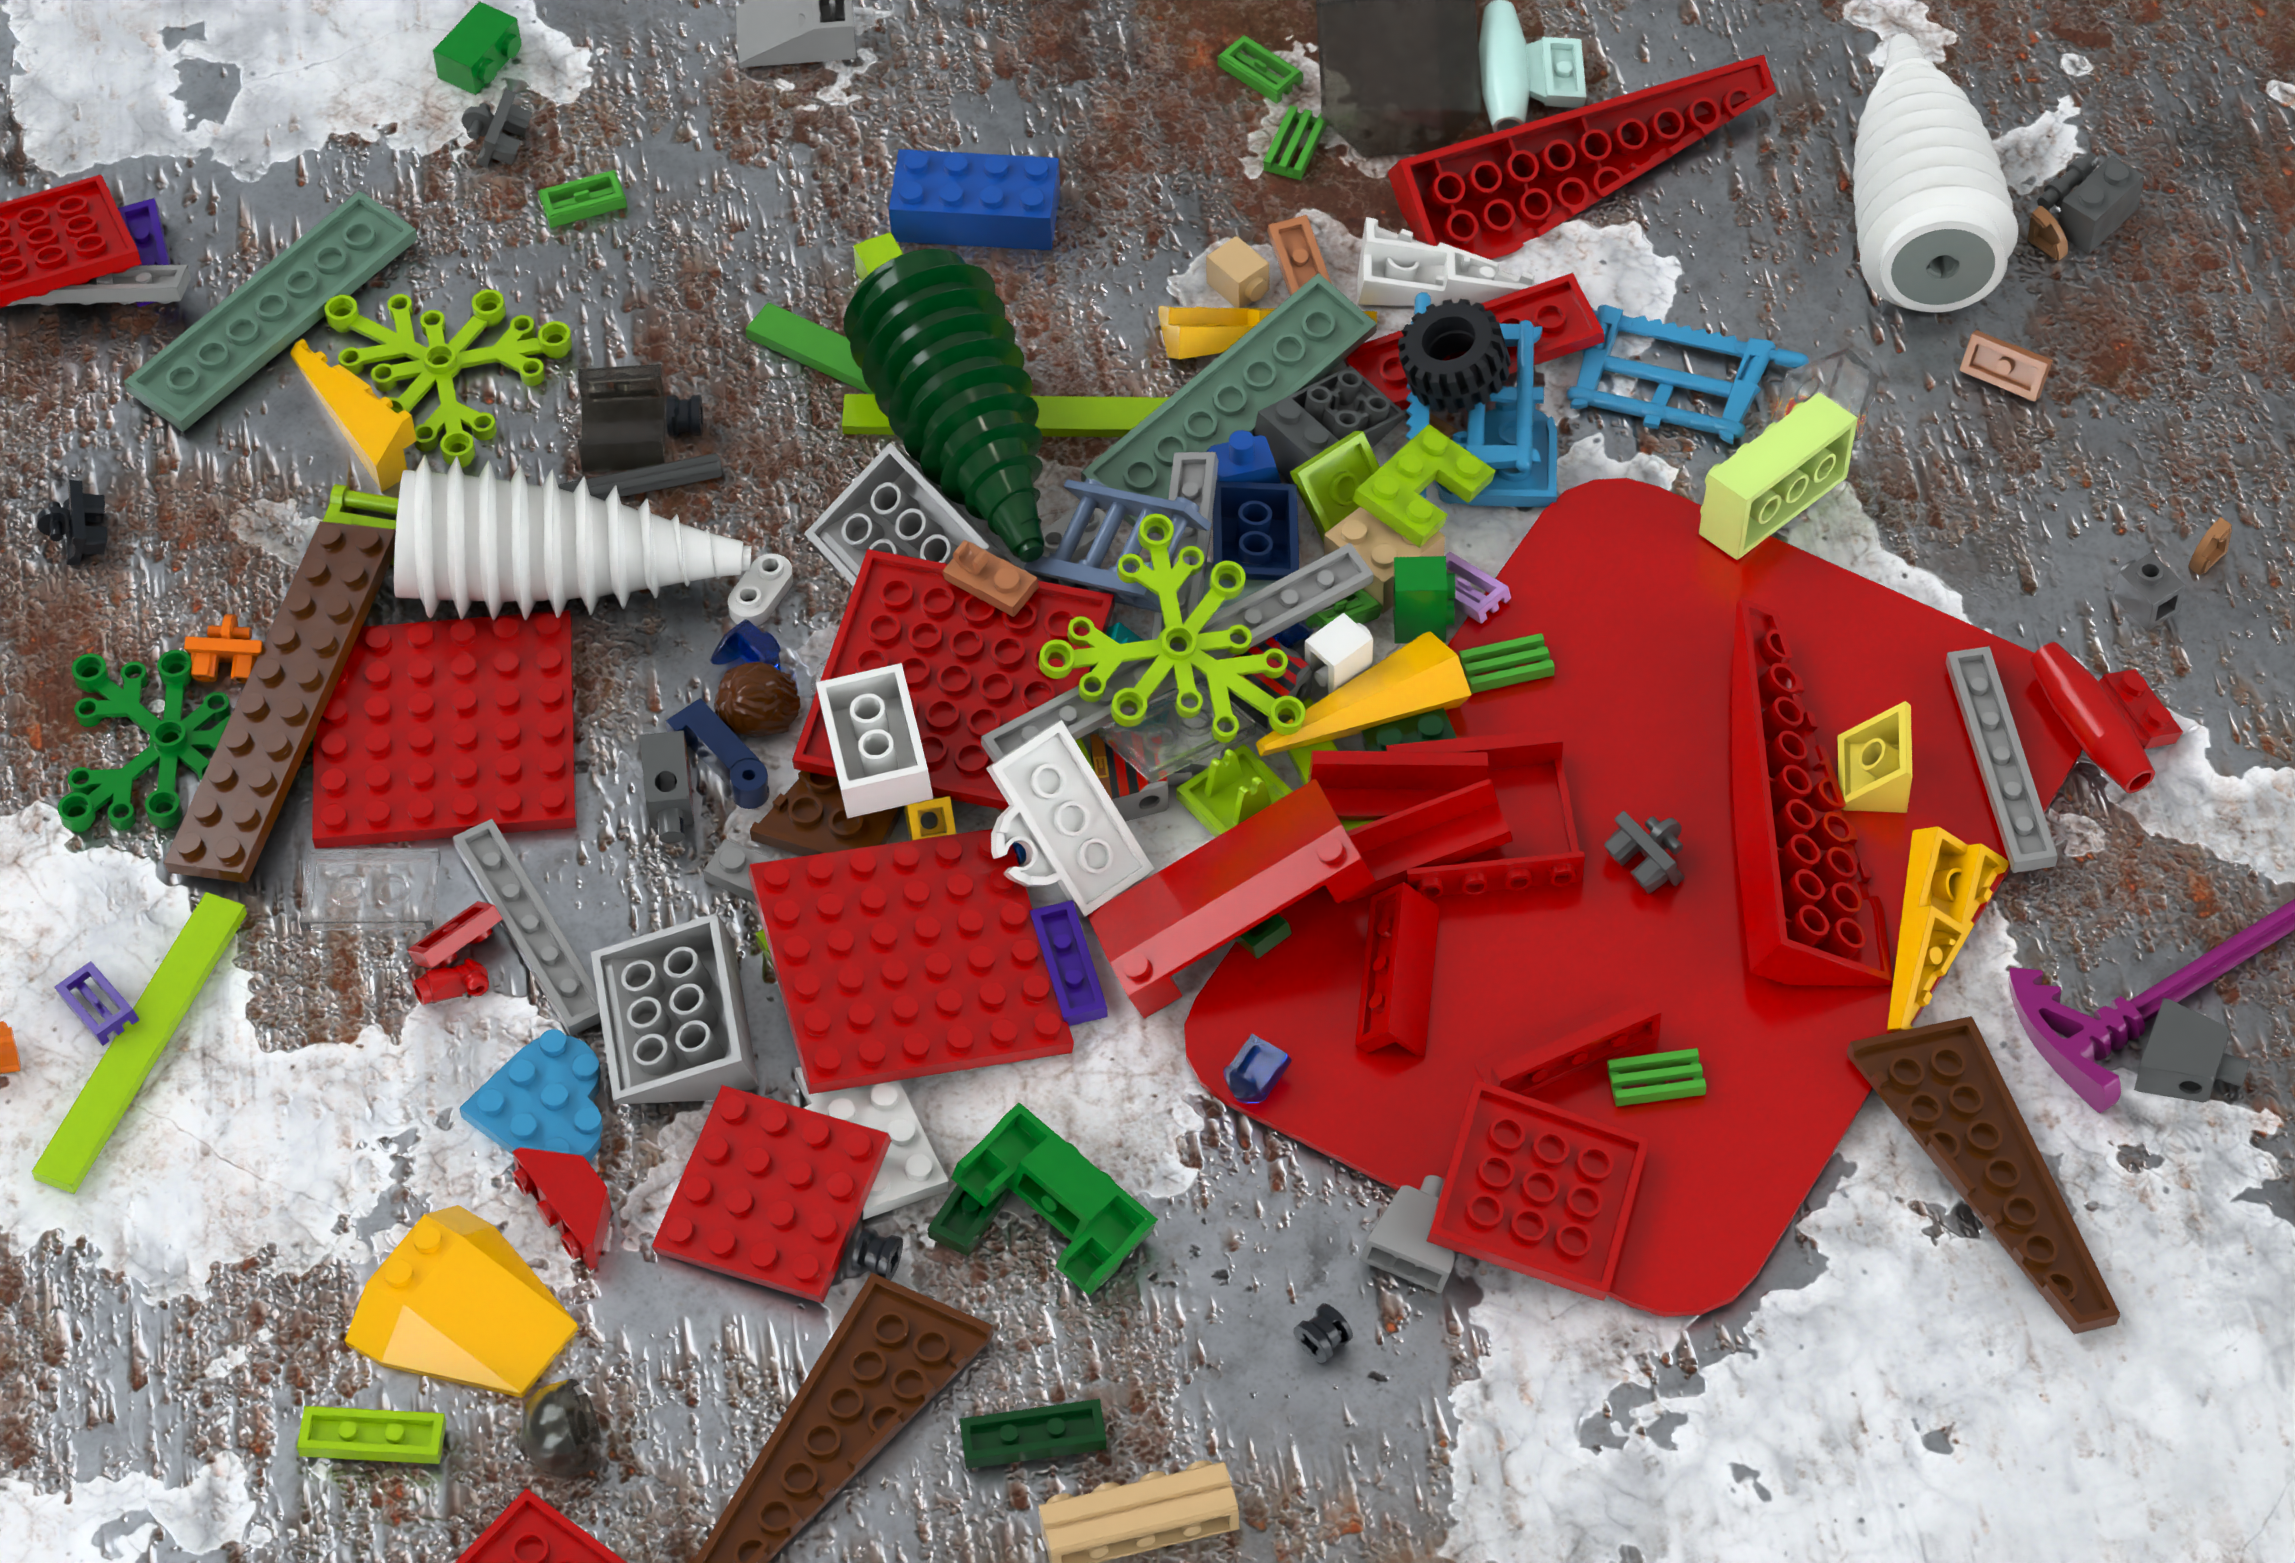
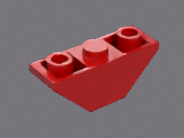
(567, 1197)

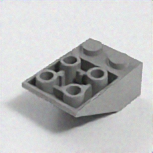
(794, 31)

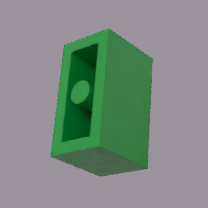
(477, 48)
(1421, 597)

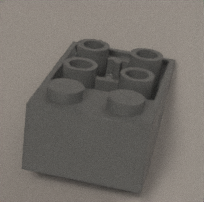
(1323, 415)

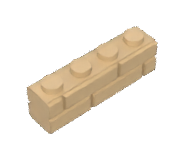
(1139, 1515)

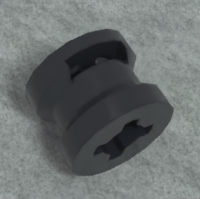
(684, 415)
(877, 1253)
(1323, 1333)

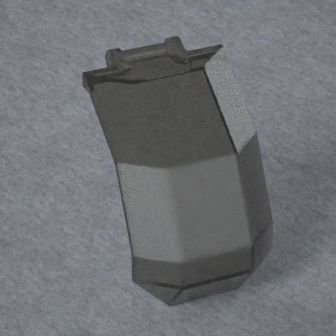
(1398, 72)

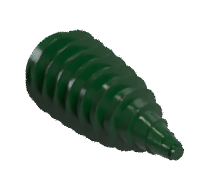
(953, 386)

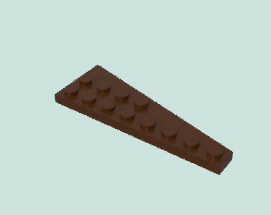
(1968, 1124)

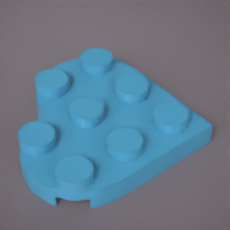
(1510, 485)
(542, 1099)

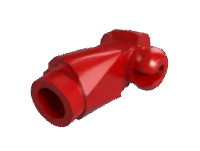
(451, 982)

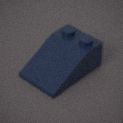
(1256, 528)

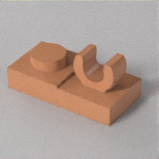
(1296, 252)
(2005, 365)
(990, 578)

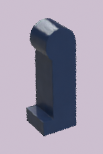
(723, 753)

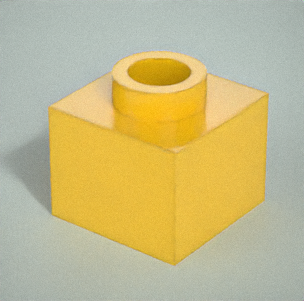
(944, 818)

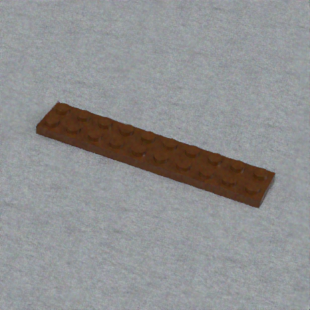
(282, 703)

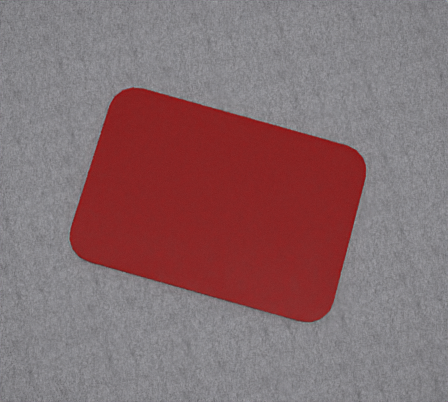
(1644, 708)

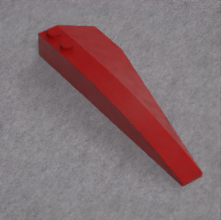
(1536, 175)
(1795, 850)

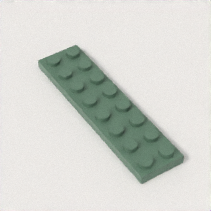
(270, 311)
(1267, 364)

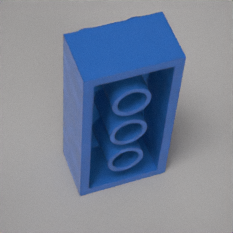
(975, 199)

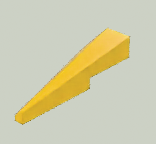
(1209, 331)
(364, 419)
(1404, 684)
(1940, 899)

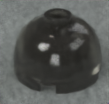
(559, 1430)

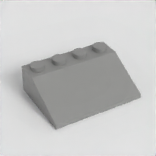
(893, 512)
(674, 1015)

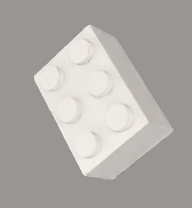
(874, 740)

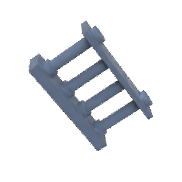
(1087, 573)

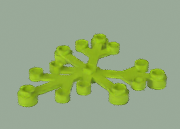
(444, 361)
(1220, 674)

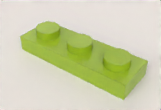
(371, 1434)

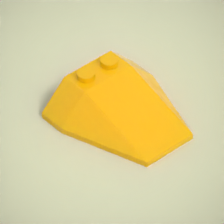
(460, 1308)

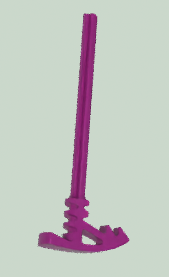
(2124, 1020)

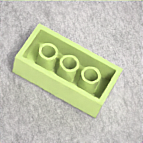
(1777, 475)

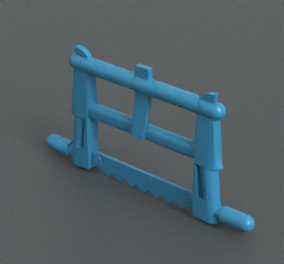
(1740, 394)
(1524, 396)

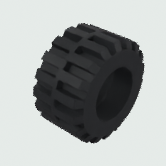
(1461, 380)

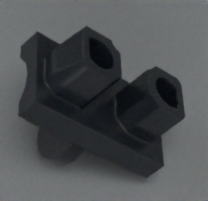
(71, 520)

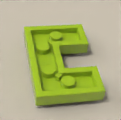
(1395, 487)

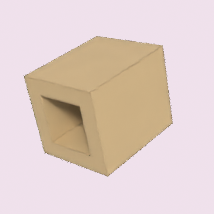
(1237, 272)

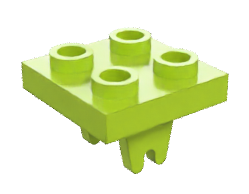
(1231, 790)

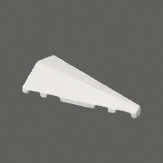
(1398, 268)

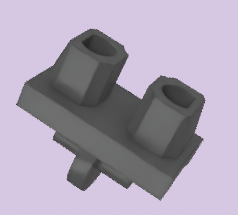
(482, 122)
(1658, 865)

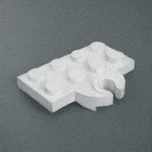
(1063, 823)
(910, 1165)

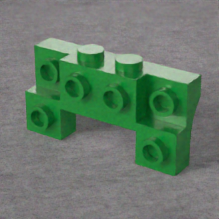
(1063, 1189)

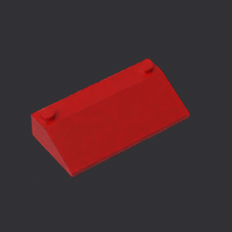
(1226, 892)

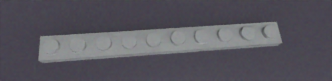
(1262, 612)

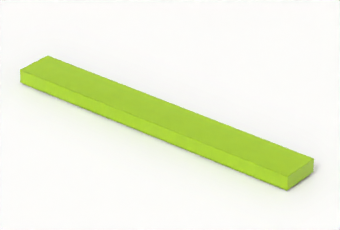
(1057, 415)
(140, 1045)

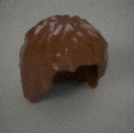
(757, 700)

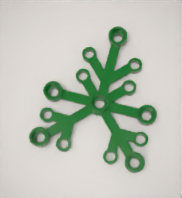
(125, 702)

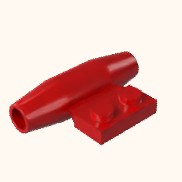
(2108, 716)

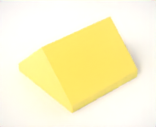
(1877, 762)

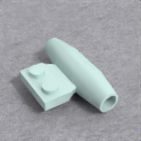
(1514, 70)

